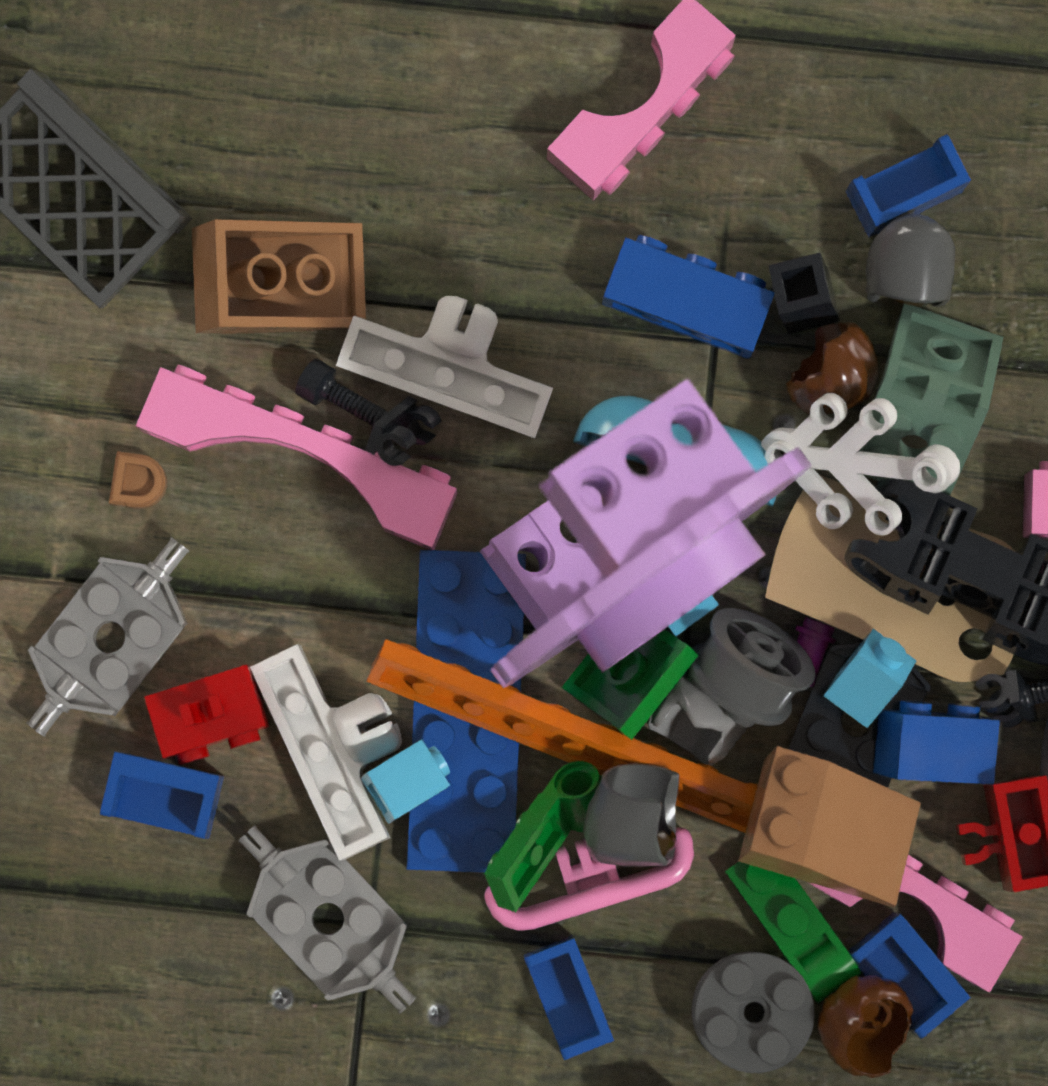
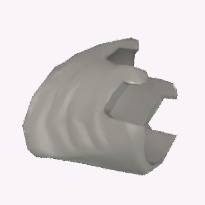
(696, 723)

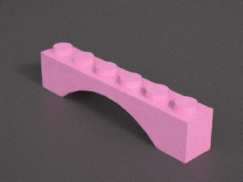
(198, 417)

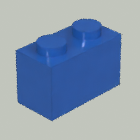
(936, 745)

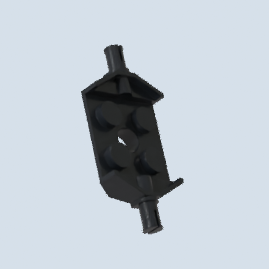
(820, 725)

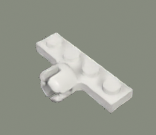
(448, 366)
(330, 747)

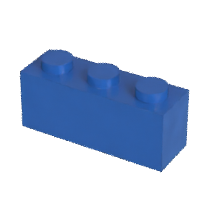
(688, 296)

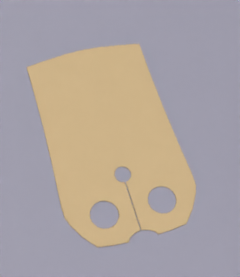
(816, 581)

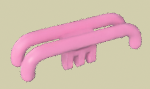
(595, 886)

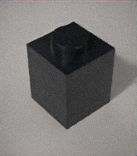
(804, 293)

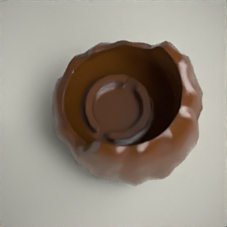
(840, 365)
(865, 1024)

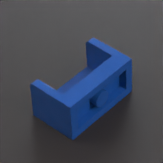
(908, 186)
(162, 794)
(900, 954)
(568, 997)

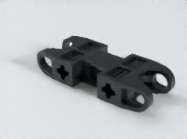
(959, 568)

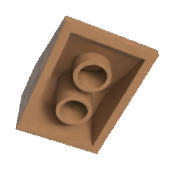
(277, 276)
(829, 827)

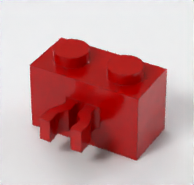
(207, 713)
(1019, 832)

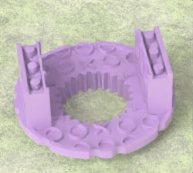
(649, 546)

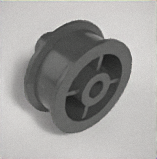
(750, 668)
(784, 1016)

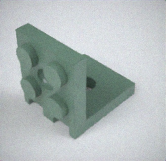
(933, 394)

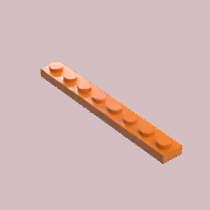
(553, 729)

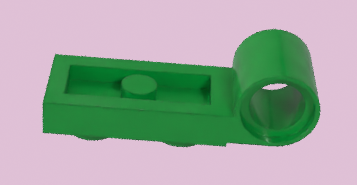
(541, 833)
(795, 928)

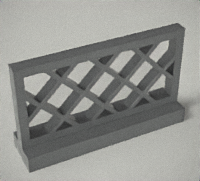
(109, 164)

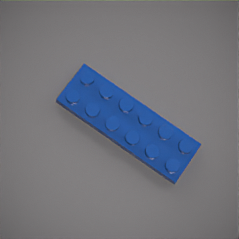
(473, 623)

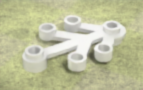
(851, 465)

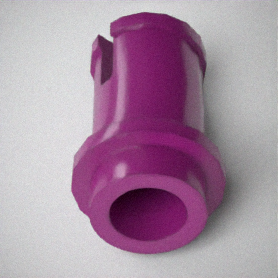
(815, 639)

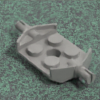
(68, 655)
(340, 962)

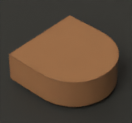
(137, 481)

